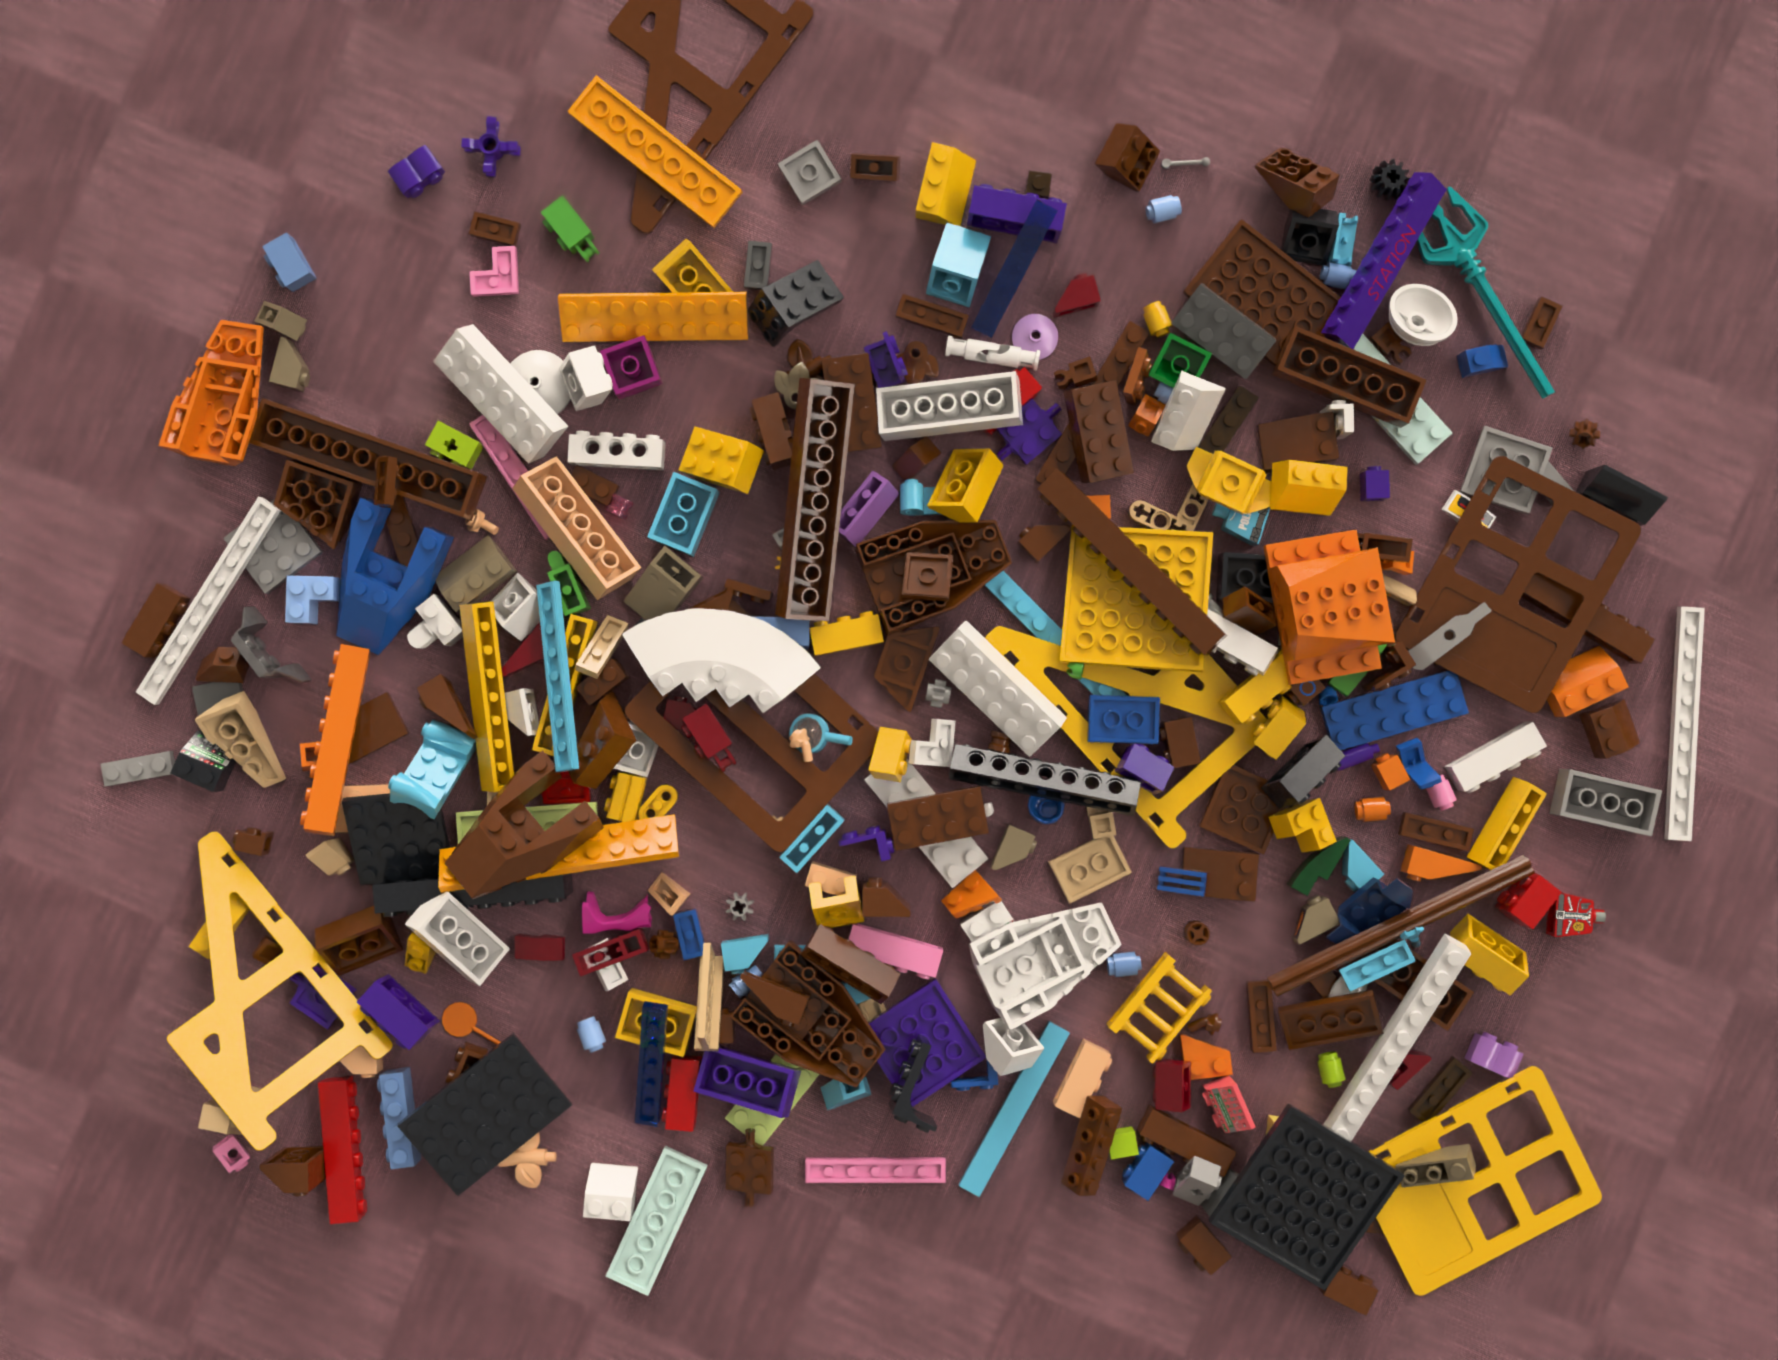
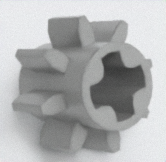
(938, 693)
(742, 899)

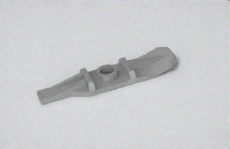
(1436, 645)

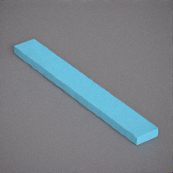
(557, 676)
(1012, 1111)

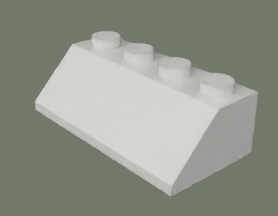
(458, 937)

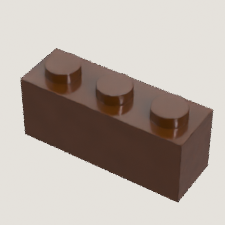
(156, 620)

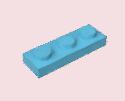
(1377, 965)

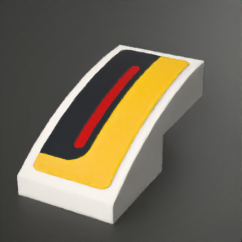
(1456, 505)

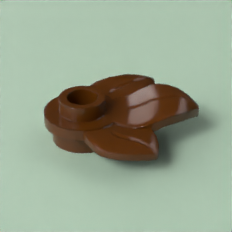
(919, 366)

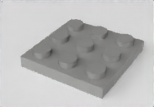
(1521, 450)
(281, 553)

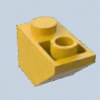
(418, 954)

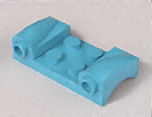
(433, 768)

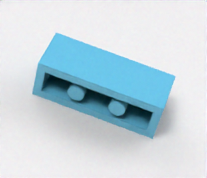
(812, 838)

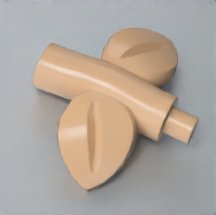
(528, 1159)

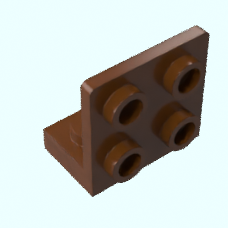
(1402, 662)

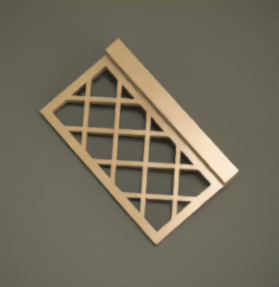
(709, 1000)

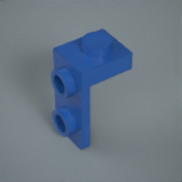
(1414, 762)
(983, 1082)

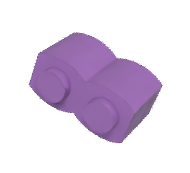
(1494, 1056)

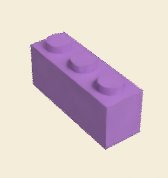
(866, 508)

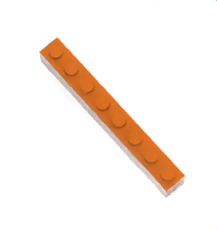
(336, 741)

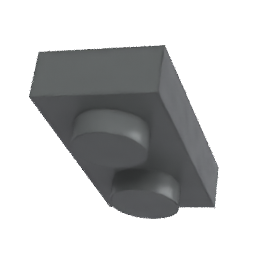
(757, 265)

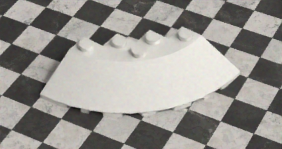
(720, 653)

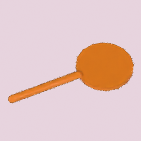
(460, 1020)

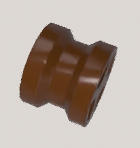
(999, 742)
(1201, 935)

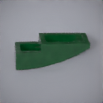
(1318, 864)

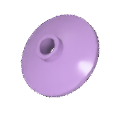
(1035, 323)

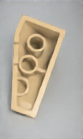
(239, 732)

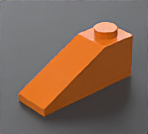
(1431, 865)

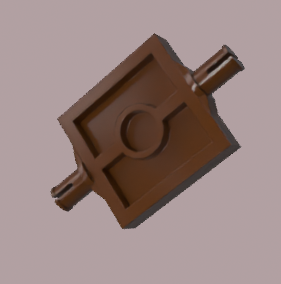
(749, 1167)

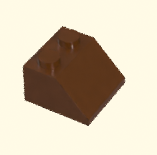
(1610, 729)

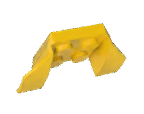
(1229, 481)

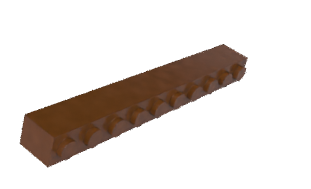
(1132, 562)

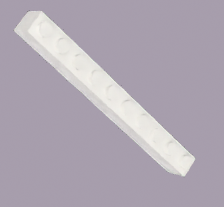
(1398, 1036)

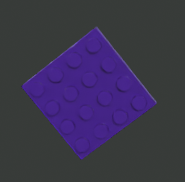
(934, 1017)

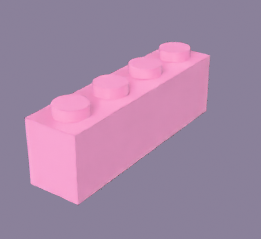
(898, 950)

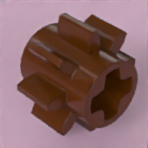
(1584, 433)
(663, 944)

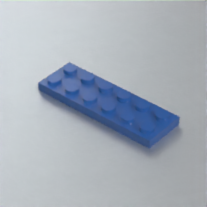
(1394, 710)

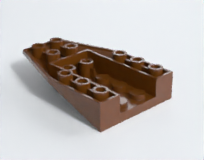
(977, 555)
(833, 1031)

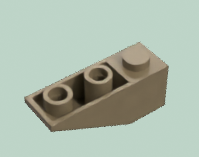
(1439, 1166)

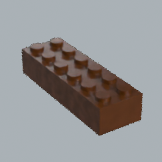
(1349, 376)

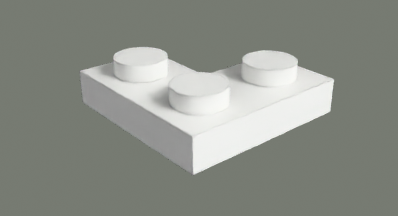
(939, 749)

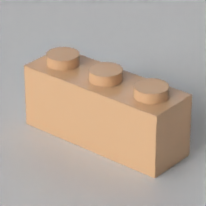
(1082, 1077)

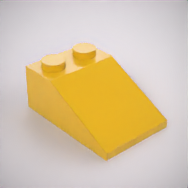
(689, 271)

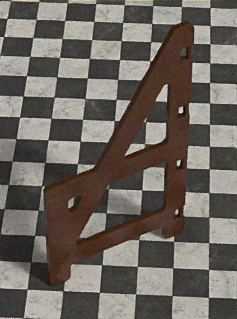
(670, 68)

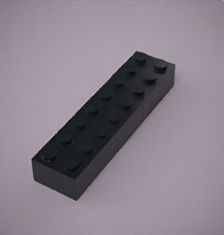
(409, 894)

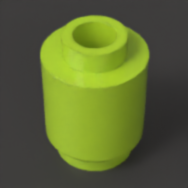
(1331, 1069)

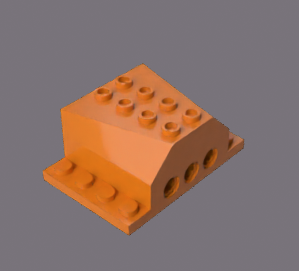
(1328, 605)

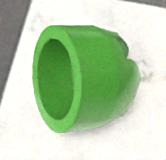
(1075, 670)

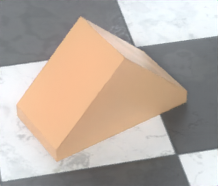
(668, 893)

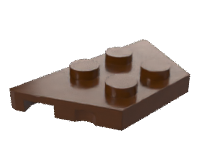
(905, 663)

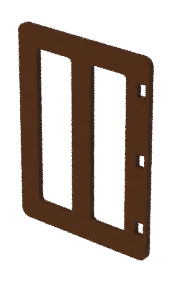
(819, 785)

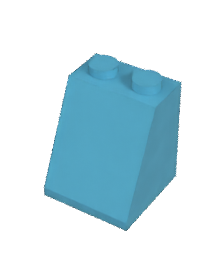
(957, 264)

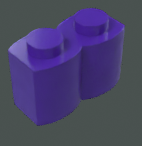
(416, 172)

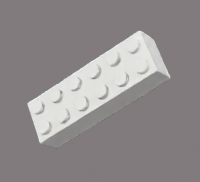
(500, 393)
(949, 406)
(998, 688)

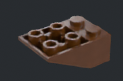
(1298, 181)

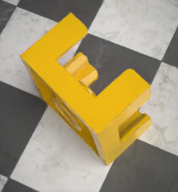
(839, 909)

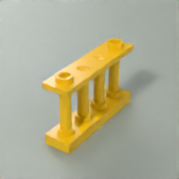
(1136, 1003)

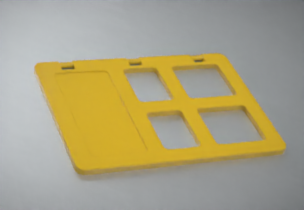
(1434, 1225)

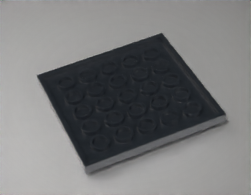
(1306, 1197)

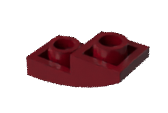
(540, 948)

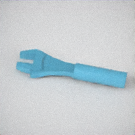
(1413, 936)

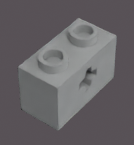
(1197, 1180)

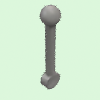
(1166, 163)

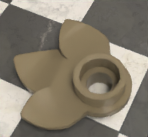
(789, 384)

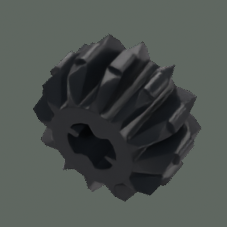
(1383, 183)

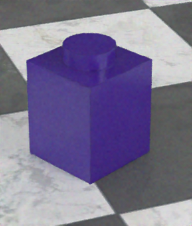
(1374, 484)

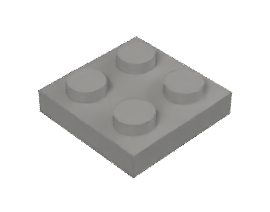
(809, 172)

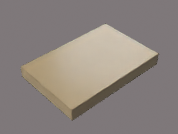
(1089, 867)

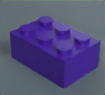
(397, 1012)

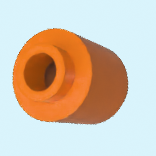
(1372, 809)

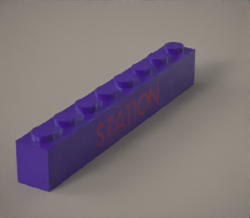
(1384, 259)

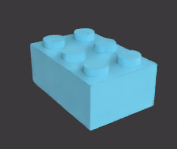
(683, 514)

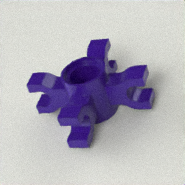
(491, 136)

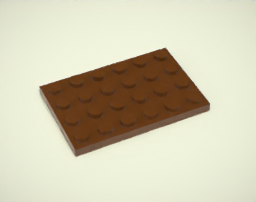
(1266, 286)

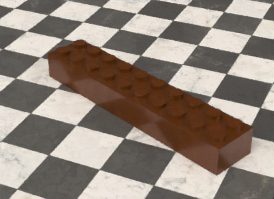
(356, 457)
(814, 499)

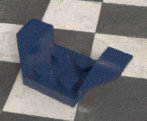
(1370, 907)

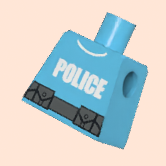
(1244, 527)

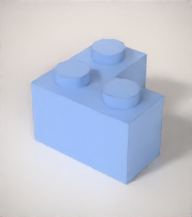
(304, 594)

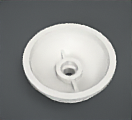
(1421, 315)

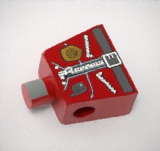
(1572, 916)

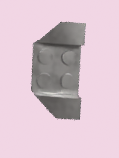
(254, 650)

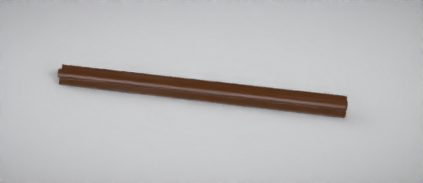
(1392, 928)

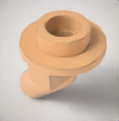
(479, 521)
(800, 739)

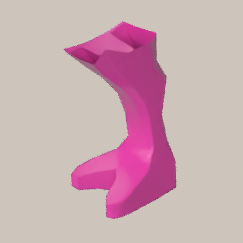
(595, 921)

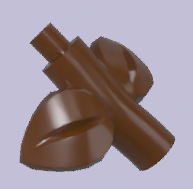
(800, 352)

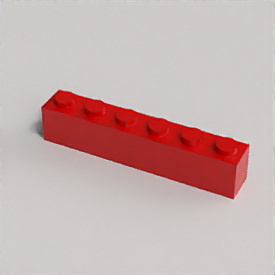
(341, 1149)

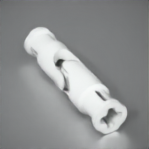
(997, 354)

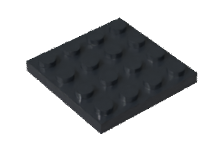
(393, 839)

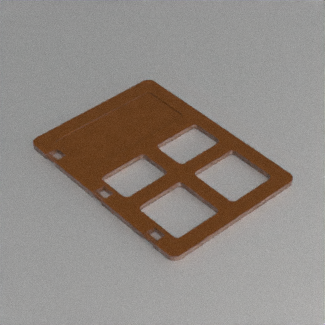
(1511, 647)

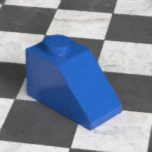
(1482, 360)

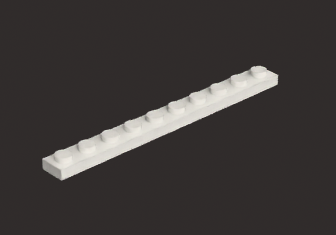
(208, 600)
(1684, 723)

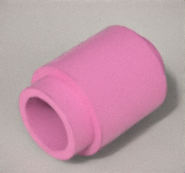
(1442, 794)

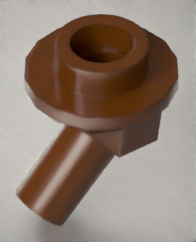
(1211, 1024)

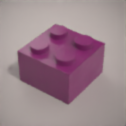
(631, 367)

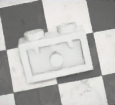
(1343, 417)

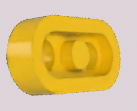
(657, 802)

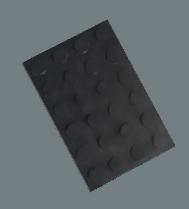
(484, 1114)

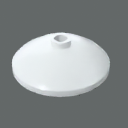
(544, 367)

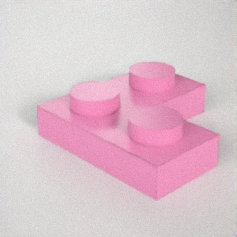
(500, 280)

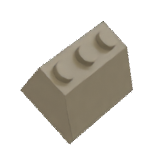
(474, 574)

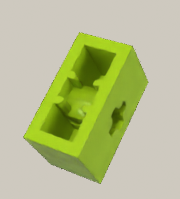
(442, 438)

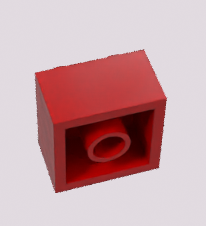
(1528, 900)

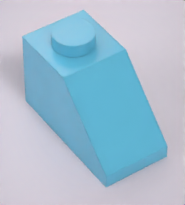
(1358, 867)
(741, 952)

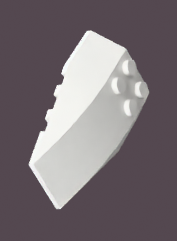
(1041, 959)

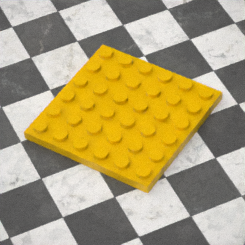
(1112, 624)

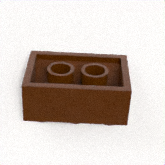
(882, 900)
(357, 940)
(296, 1169)

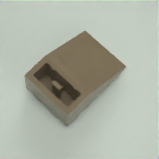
(663, 586)

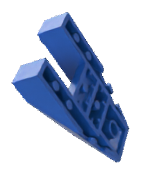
(377, 591)

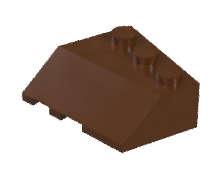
(318, 500)
(602, 743)

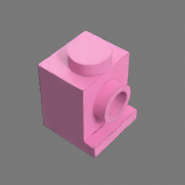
(231, 1163)

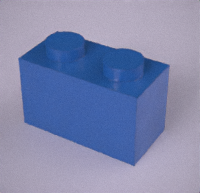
(1147, 1170)

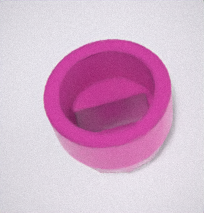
(1169, 1182)

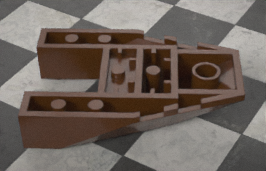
(510, 843)

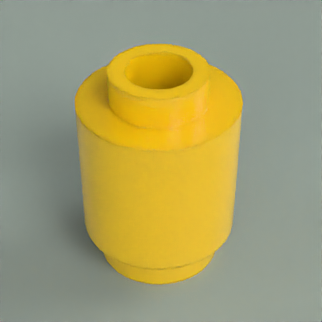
(1157, 319)

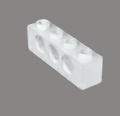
(651, 460)

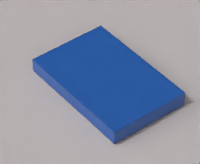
(1123, 719)

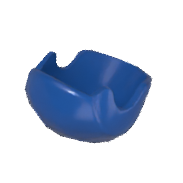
(1045, 810)

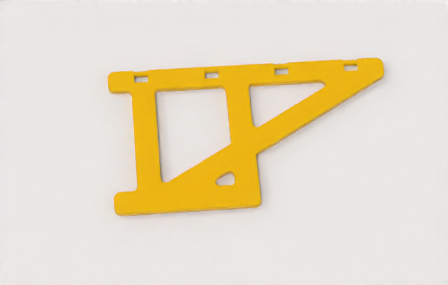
(1169, 685)
(227, 1073)

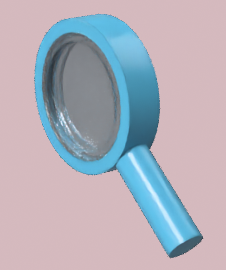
(817, 732)

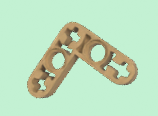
(1180, 519)

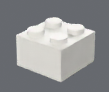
(585, 378)

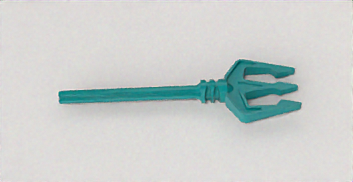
(1461, 252)

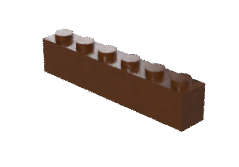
(1606, 628)

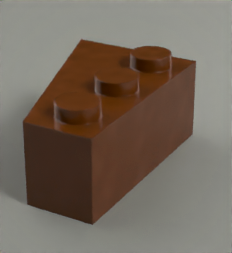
(773, 430)

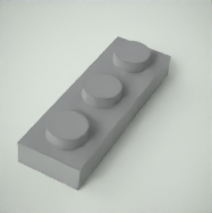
(137, 768)

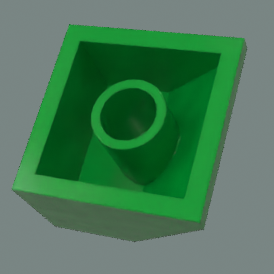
(1178, 356)

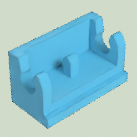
(1344, 241)

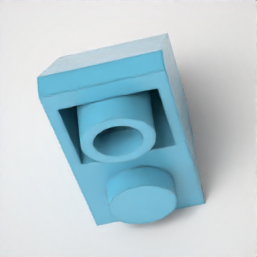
(838, 1093)

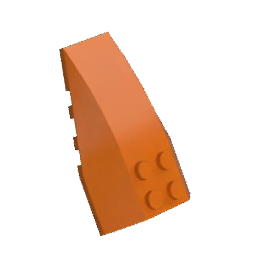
(220, 399)

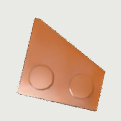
(970, 896)
(1205, 1059)

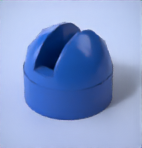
(1328, 696)

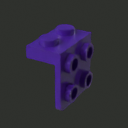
(884, 362)
(885, 844)

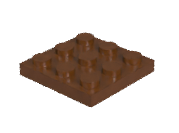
(1241, 810)

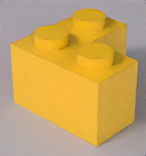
(1281, 727)
(1305, 822)

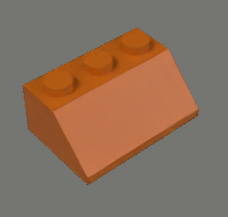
(1585, 682)

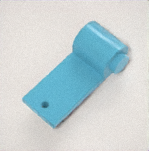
(915, 498)

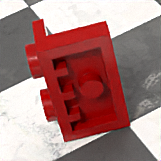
(566, 791)

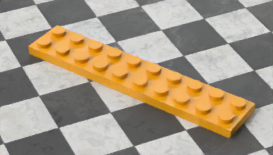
(611, 847)

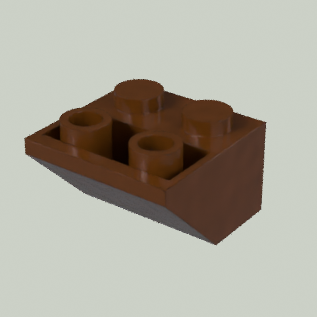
(1127, 156)

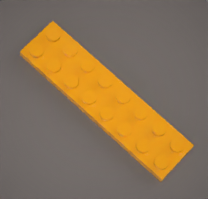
(655, 151)
(654, 316)

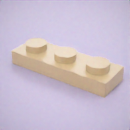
(601, 647)

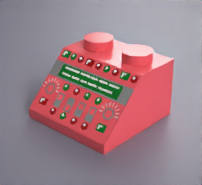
(1228, 1105)

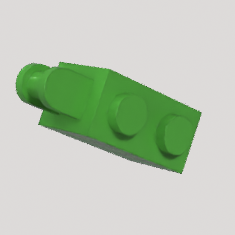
(569, 227)
(572, 593)

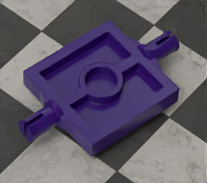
(1031, 437)
(311, 1003)

